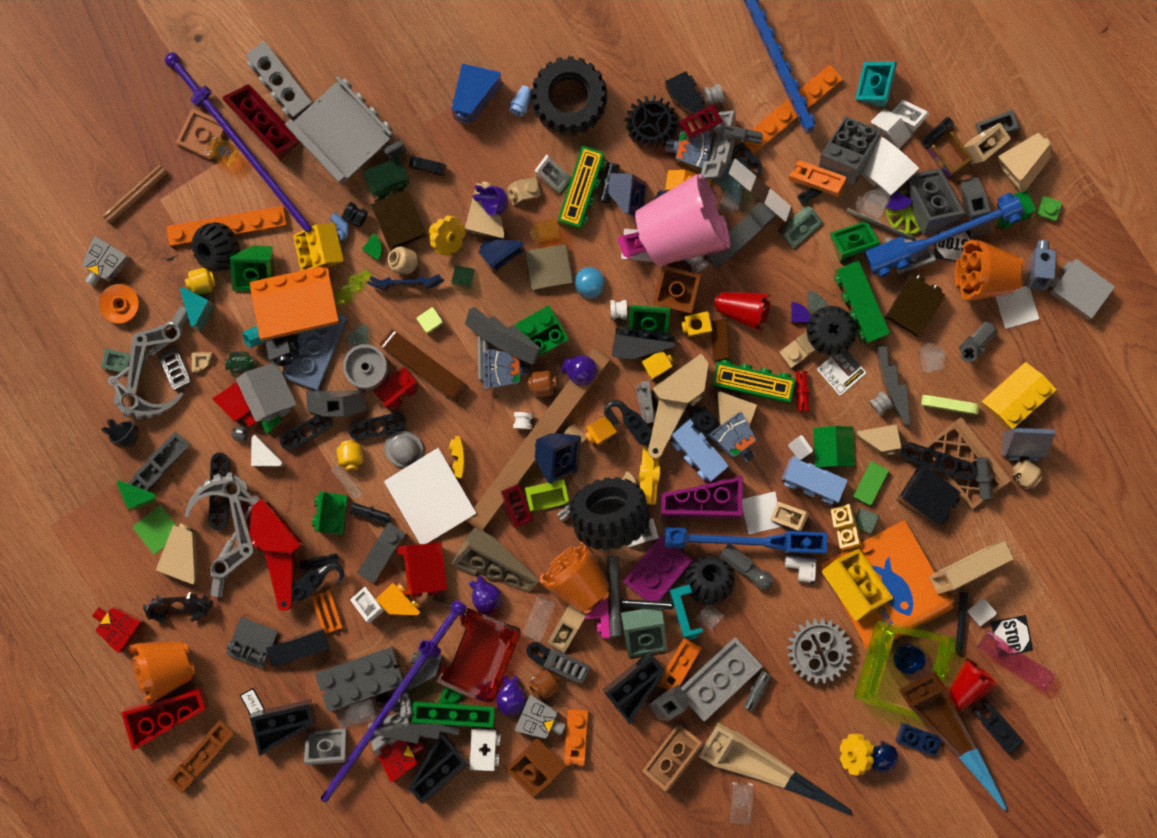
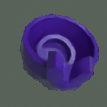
(493, 199)
(580, 369)
(485, 596)
(511, 697)

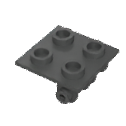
(250, 642)

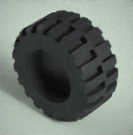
(569, 70)
(615, 496)

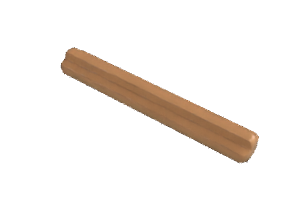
(134, 194)

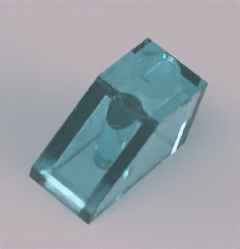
(731, 185)

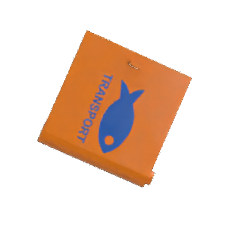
(905, 574)

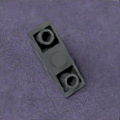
(975, 205)
(336, 402)

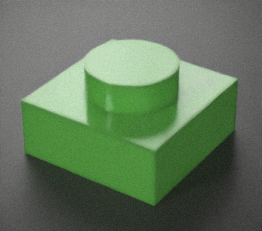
(1048, 208)

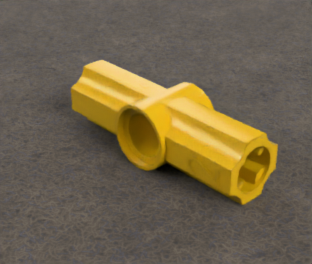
(649, 476)

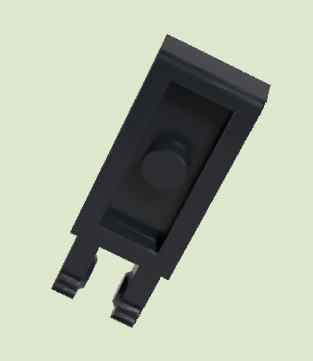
(999, 729)

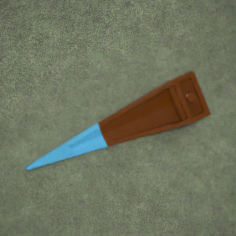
(938, 710)

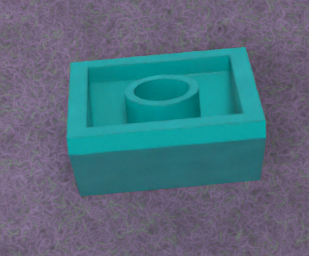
(876, 82)
(197, 309)

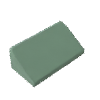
(800, 226)

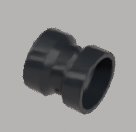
(354, 214)

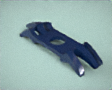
(384, 284)

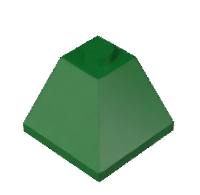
(251, 265)

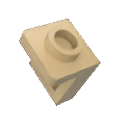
(523, 190)

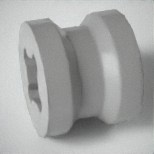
(714, 94)
(881, 403)

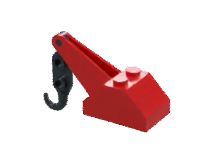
(280, 544)

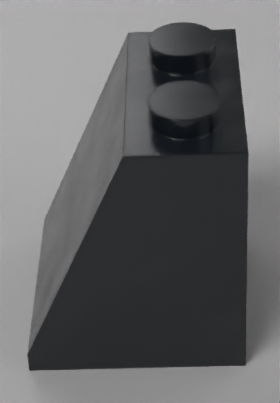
(929, 496)

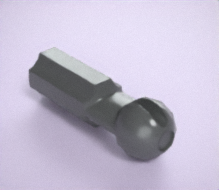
(762, 579)

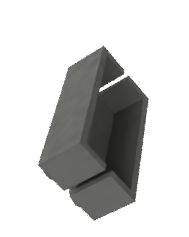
(360, 679)

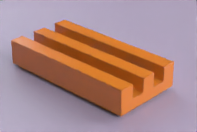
(321, 595)

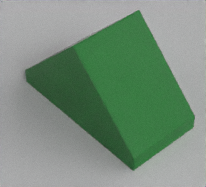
(134, 496)

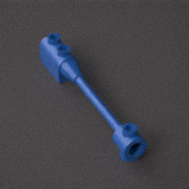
(898, 252)
(788, 542)

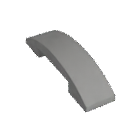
(721, 149)

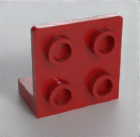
(396, 389)

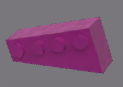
(705, 501)

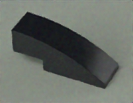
(298, 647)

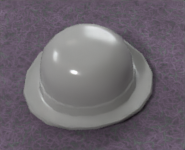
(403, 448)

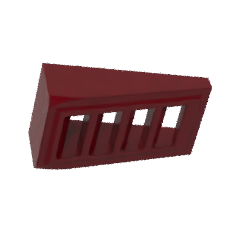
(687, 131)
(527, 517)

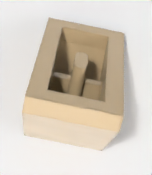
(789, 516)

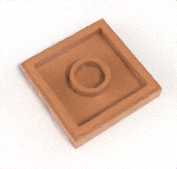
(198, 132)

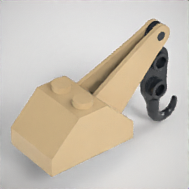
(673, 396)

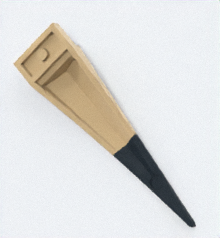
(739, 754)

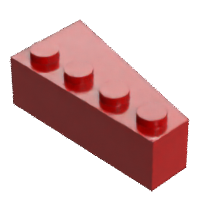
(150, 720)

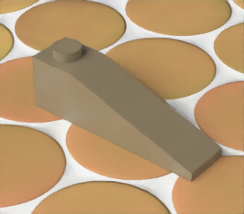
(488, 557)

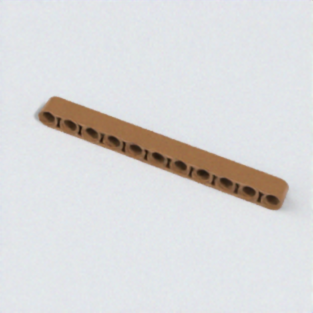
(525, 455)

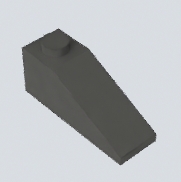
(381, 552)

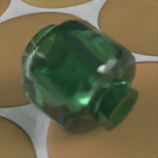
(239, 363)

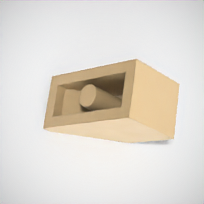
(987, 143)
(881, 439)
(566, 628)

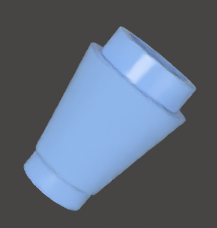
(520, 102)

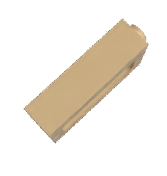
(971, 567)

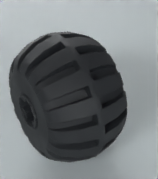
(214, 245)
(827, 342)
(706, 570)

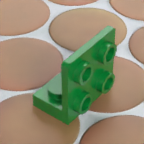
(330, 513)

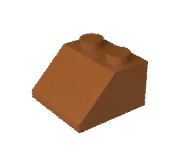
(676, 289)
(535, 767)

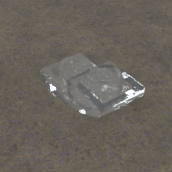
(539, 618)

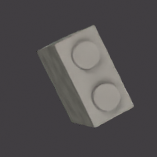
(1081, 289)
(266, 392)

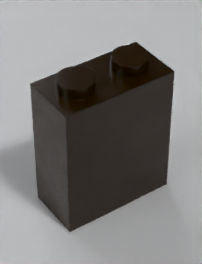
(398, 219)
(915, 305)

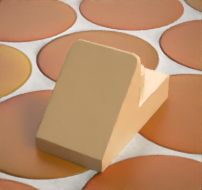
(797, 350)

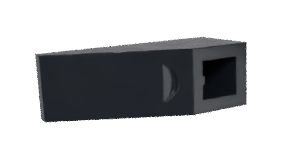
(685, 96)
(635, 343)

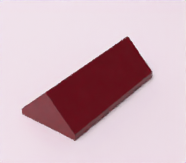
(261, 120)

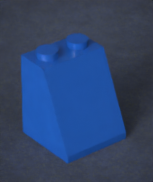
(474, 91)

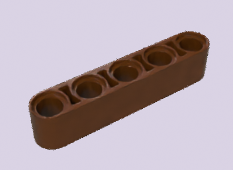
(423, 365)

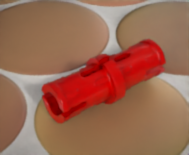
(802, 391)

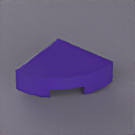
(898, 202)
(799, 313)

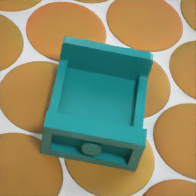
(680, 612)

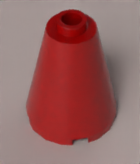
(745, 308)
(970, 684)

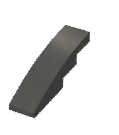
(505, 338)
(895, 392)
(160, 462)
(411, 731)

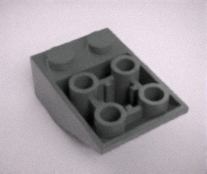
(849, 149)

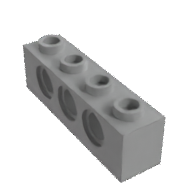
(263, 54)

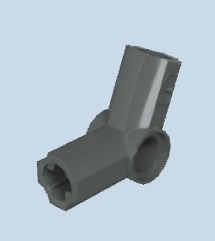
(976, 344)

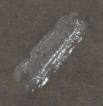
(346, 481)

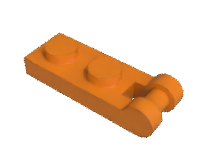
(818, 178)
(679, 664)
(576, 736)

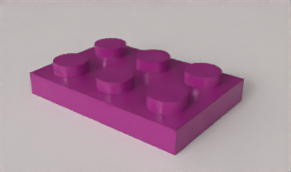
(657, 571)

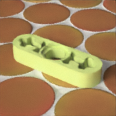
(950, 404)

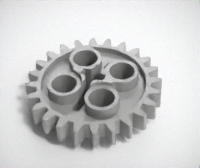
(802, 658)

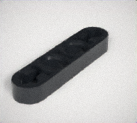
(939, 459)
(225, 466)

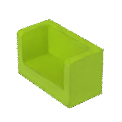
(547, 495)

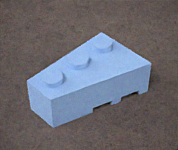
(698, 451)
(813, 480)

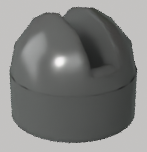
(239, 433)

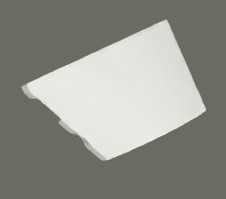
(888, 167)

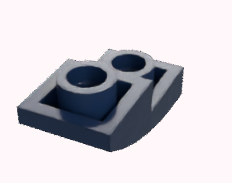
(918, 739)

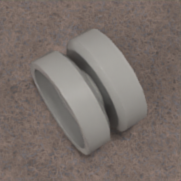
(367, 355)

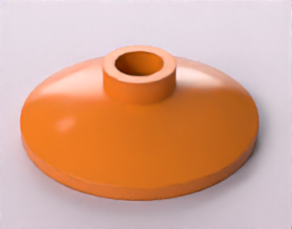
(112, 296)

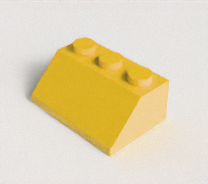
(1018, 396)
(857, 584)

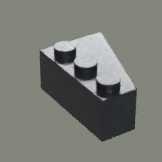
(634, 685)
(280, 723)
(439, 768)

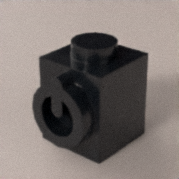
(283, 350)
(704, 420)

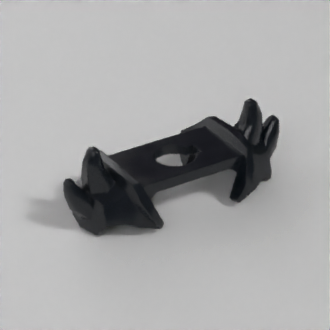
(160, 607)

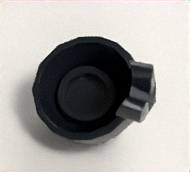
(123, 434)

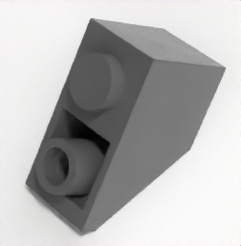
(427, 671)
(669, 703)

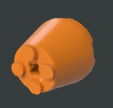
(987, 271)
(577, 578)
(161, 667)

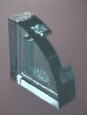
(815, 301)
(358, 335)

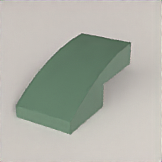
(117, 361)

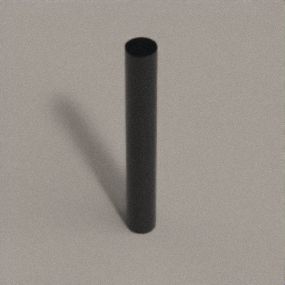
(646, 604)
(961, 622)

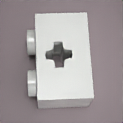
(478, 759)

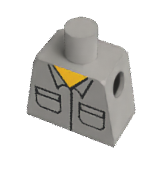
(103, 261)
(538, 719)

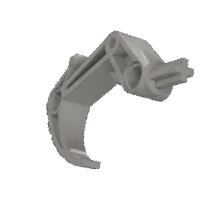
(139, 341)
(245, 548)

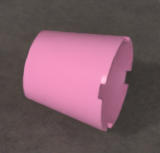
(683, 223)

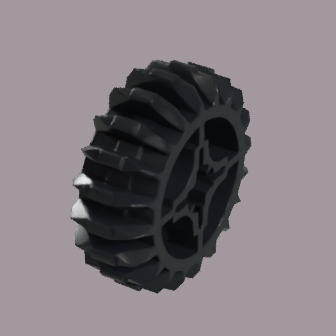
(644, 126)

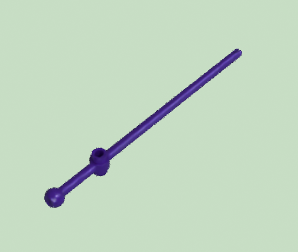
(202, 96)
(429, 650)

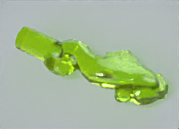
(355, 283)

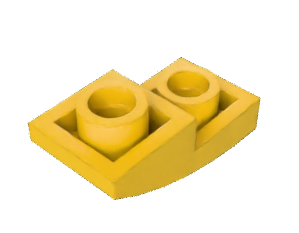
(457, 449)
(846, 527)

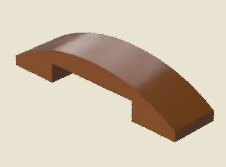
(201, 756)

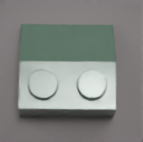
(644, 632)

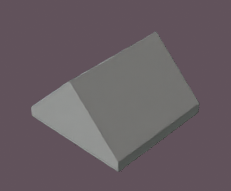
(326, 746)

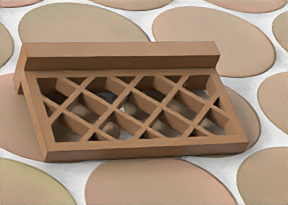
(976, 448)

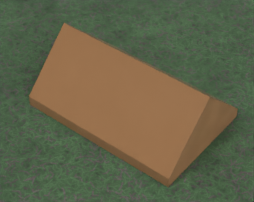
(673, 757)

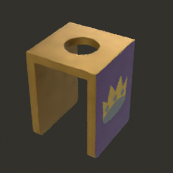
(960, 150)

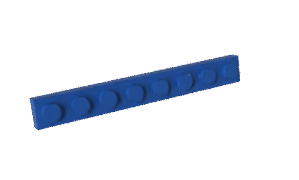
(782, 68)

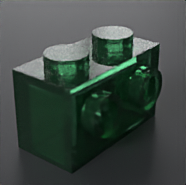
(386, 178)

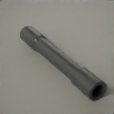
(613, 573)

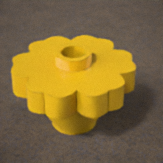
(447, 235)
(856, 754)

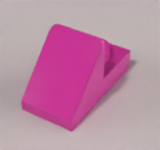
(631, 245)
(601, 611)

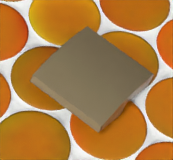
(549, 267)

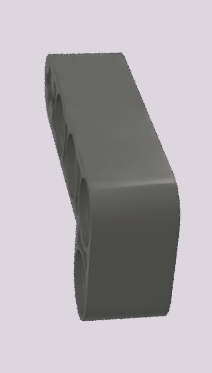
(743, 233)

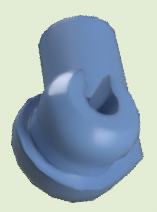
(342, 226)

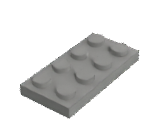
(720, 678)

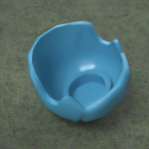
(589, 282)

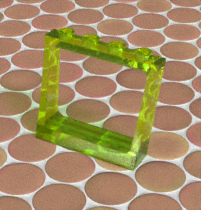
(877, 659)

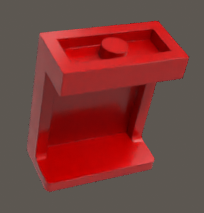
(424, 569)

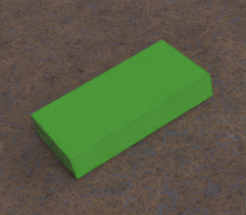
(870, 483)

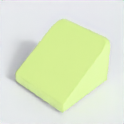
(430, 320)

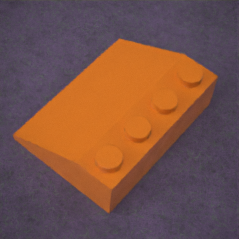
(294, 302)

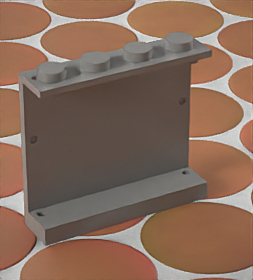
(341, 130)

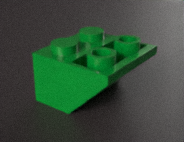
(543, 329)

